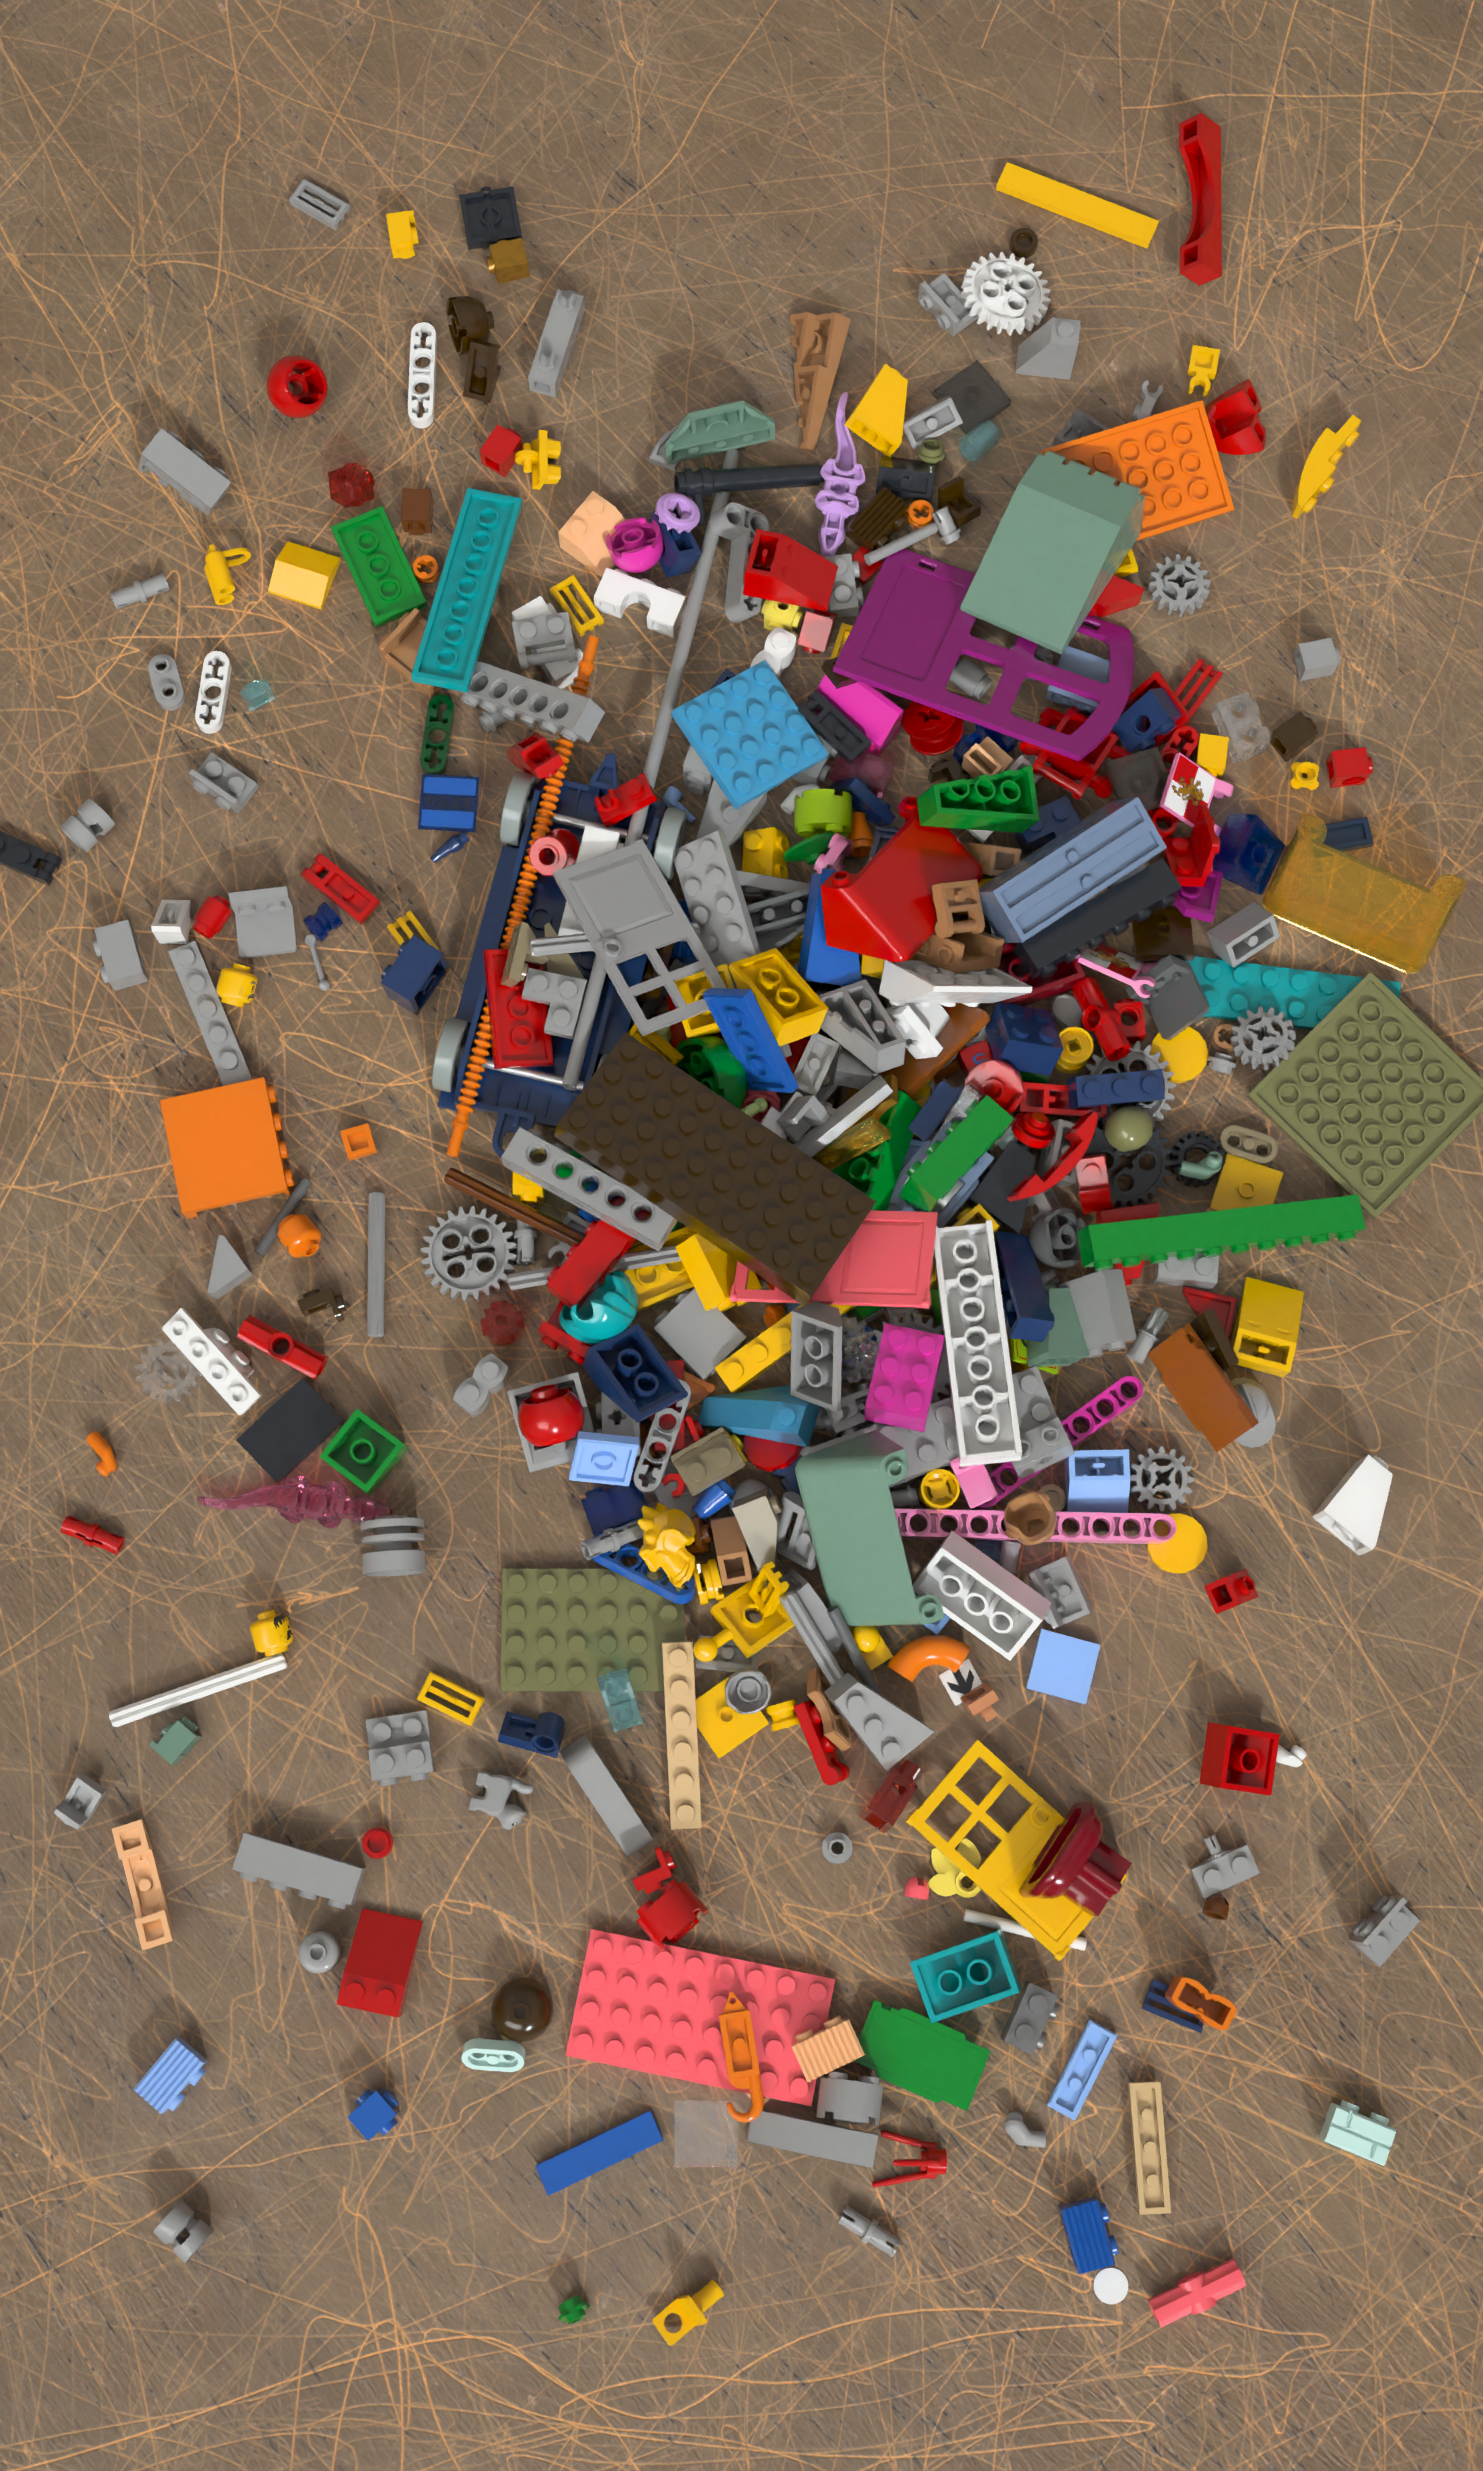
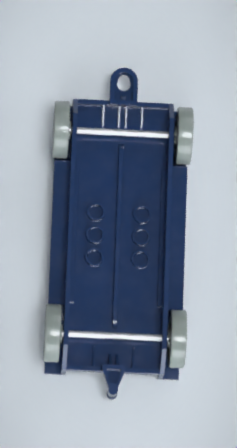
(536, 1093)

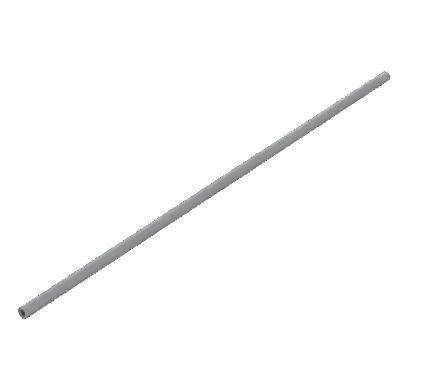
(652, 763)

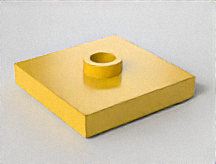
(1244, 1185)
(722, 1724)

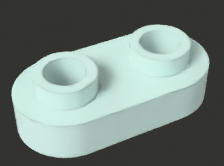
(493, 2055)

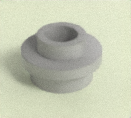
(1221, 1063)
(847, 1848)

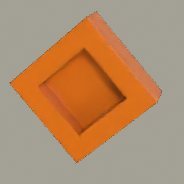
(358, 1141)

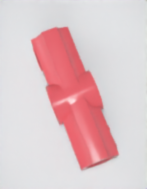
(1197, 2292)

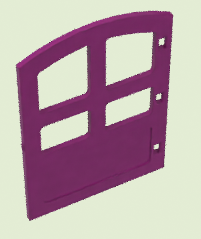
(916, 632)

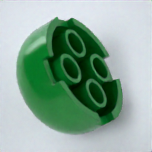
(714, 1066)

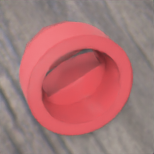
(917, 1890)

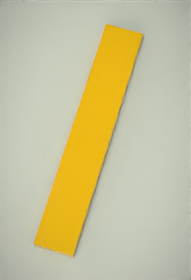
(1077, 205)

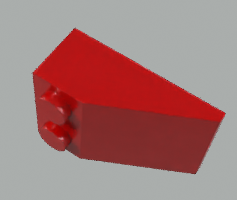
(380, 1963)

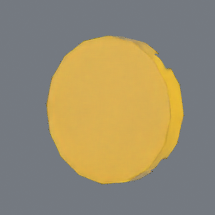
(1185, 1053)
(1183, 1550)

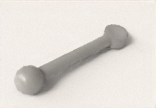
(311, 941)

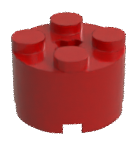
(671, 1914)

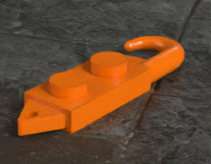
(741, 2056)

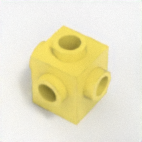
(781, 615)

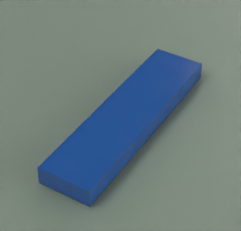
(599, 2152)

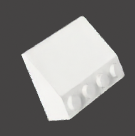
(928, 984)

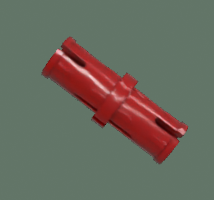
(92, 1535)

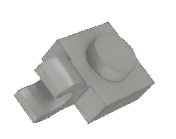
(1150, 399)

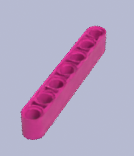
(1089, 1415)

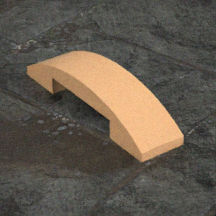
(144, 1883)

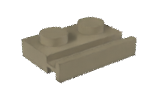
(707, 1461)

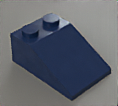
(633, 1374)

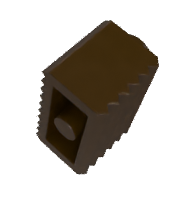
(878, 520)

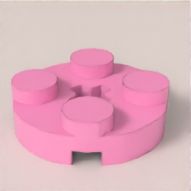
(839, 848)

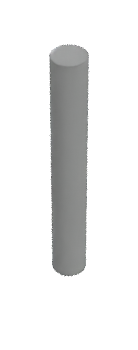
(901, 543)

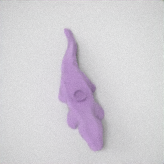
(841, 481)

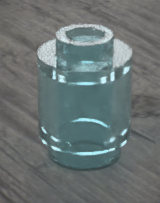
(979, 441)

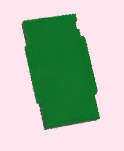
(921, 2055)

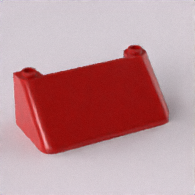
(890, 902)

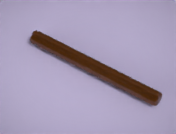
(513, 1207)

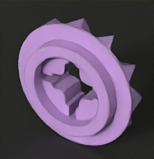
(684, 506)

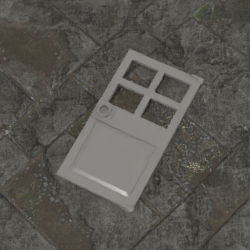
(630, 913)

